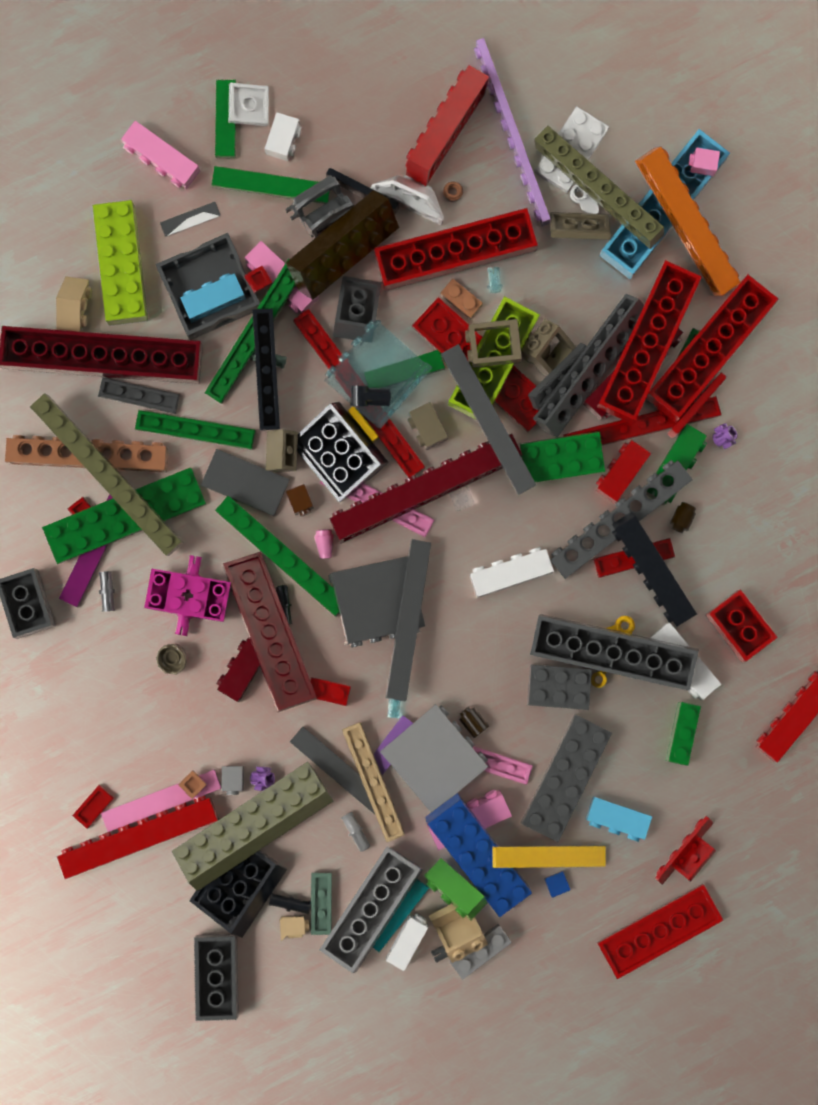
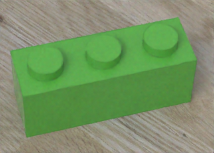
(455, 889)

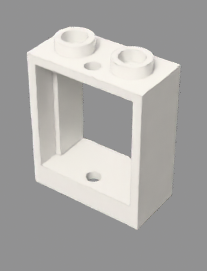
(407, 941)

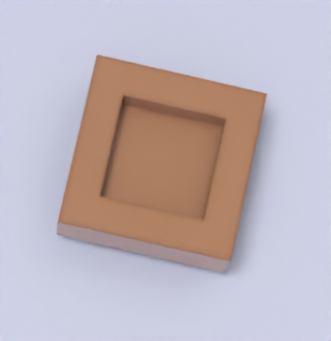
(192, 784)

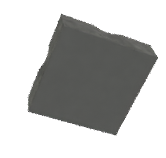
(201, 266)

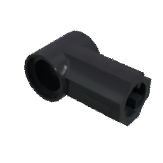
(369, 396)

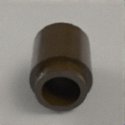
(683, 517)

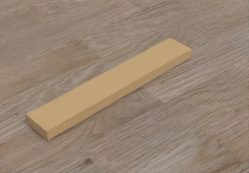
(373, 782)

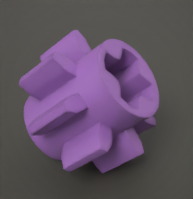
(725, 436)
(262, 778)

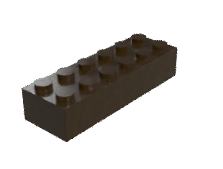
(342, 244)

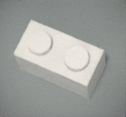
(282, 137)

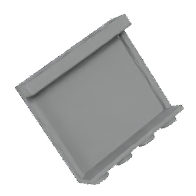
(435, 758)

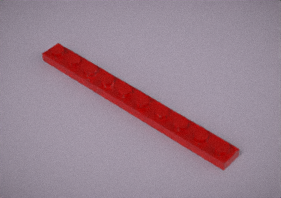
(329, 355)

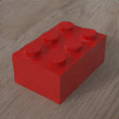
(741, 626)

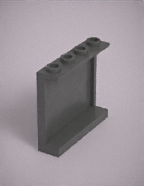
(370, 600)

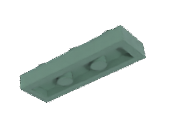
(321, 903)

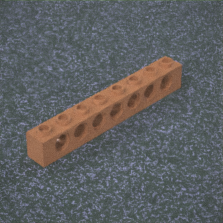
(16, 445)

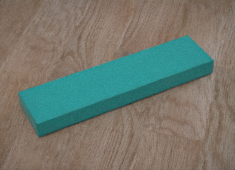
(410, 901)

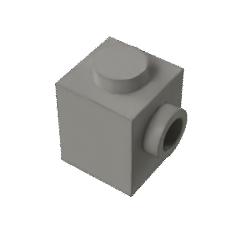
(232, 779)

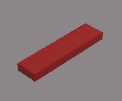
(697, 405)
(619, 562)

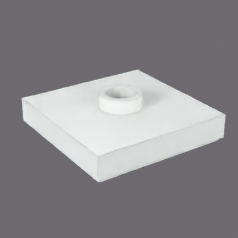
(248, 104)

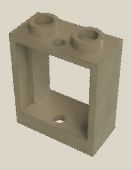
(536, 346)
(515, 356)

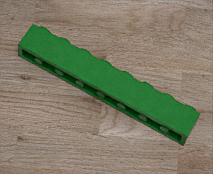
(279, 554)

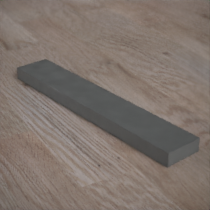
(332, 765)

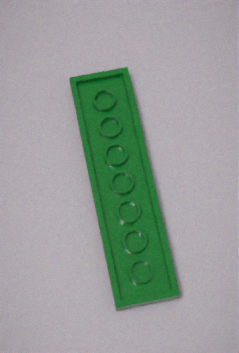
(110, 522)

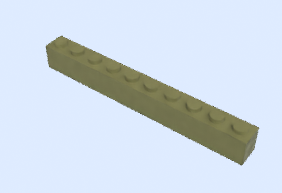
(106, 474)

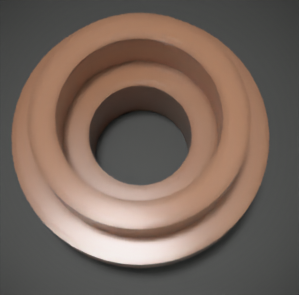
(453, 185)

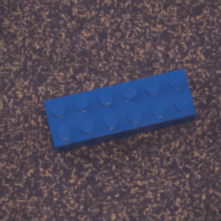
(473, 851)

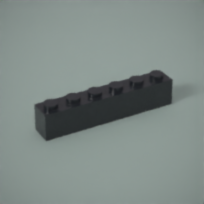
(266, 369)
(654, 569)

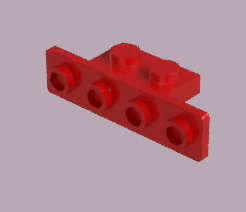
(690, 856)

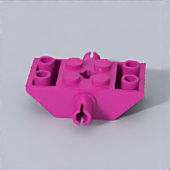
(168, 589)

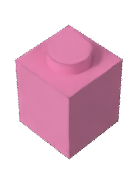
(704, 161)

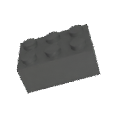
(25, 603)
(559, 687)

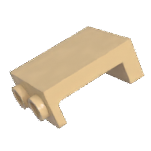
(457, 934)

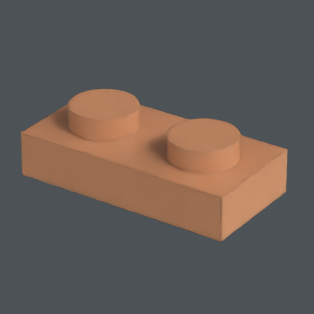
(461, 298)

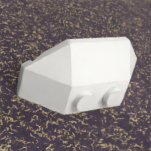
(411, 196)

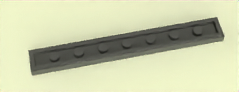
(488, 419)
(408, 620)

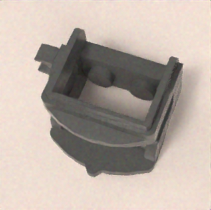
(326, 214)

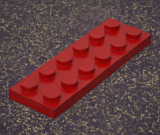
(660, 931)

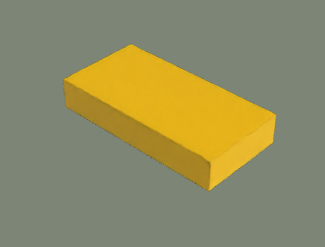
(363, 424)

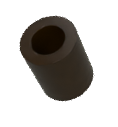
(473, 721)

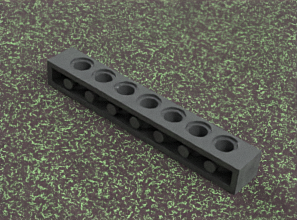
(589, 367)
(680, 479)

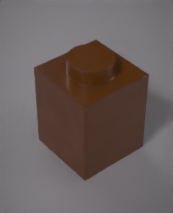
(300, 500)

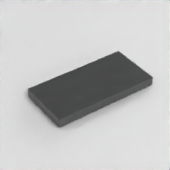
(245, 482)

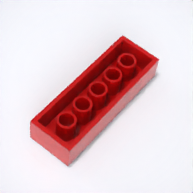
(446, 125)

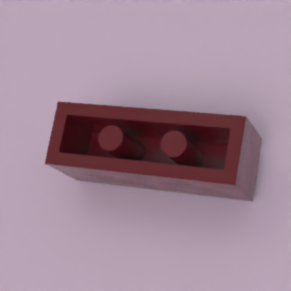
(240, 672)

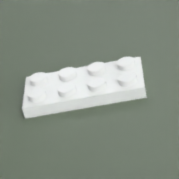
(584, 135)

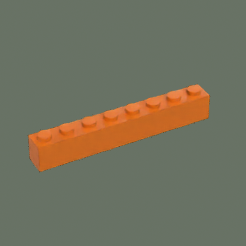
(688, 221)

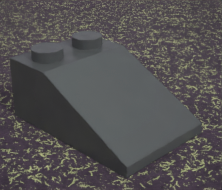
(356, 307)

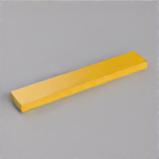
(549, 856)

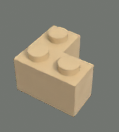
(72, 303)

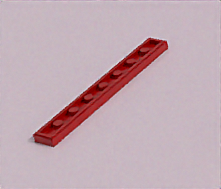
(648, 424)

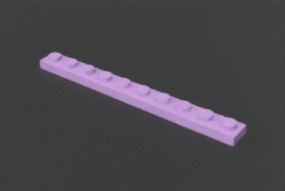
(514, 140)

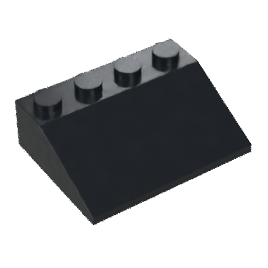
(339, 451)
(240, 893)

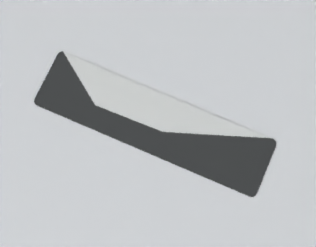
(190, 219)

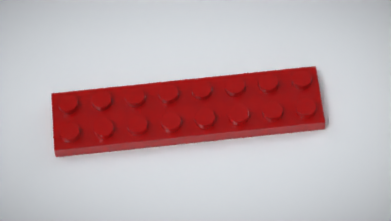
(446, 329)

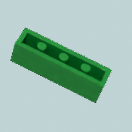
(683, 450)

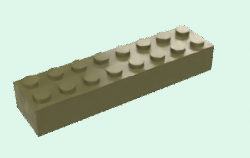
(252, 826)

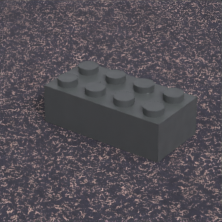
(216, 977)

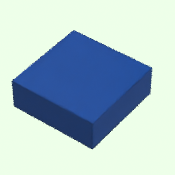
(557, 884)

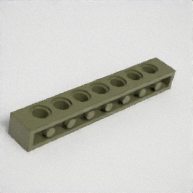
(599, 187)

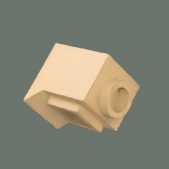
(293, 926)

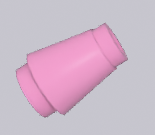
(324, 543)

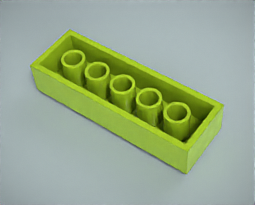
(120, 262)
(493, 344)

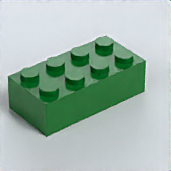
(563, 456)

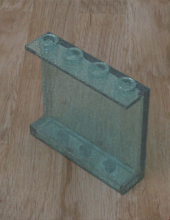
(378, 362)

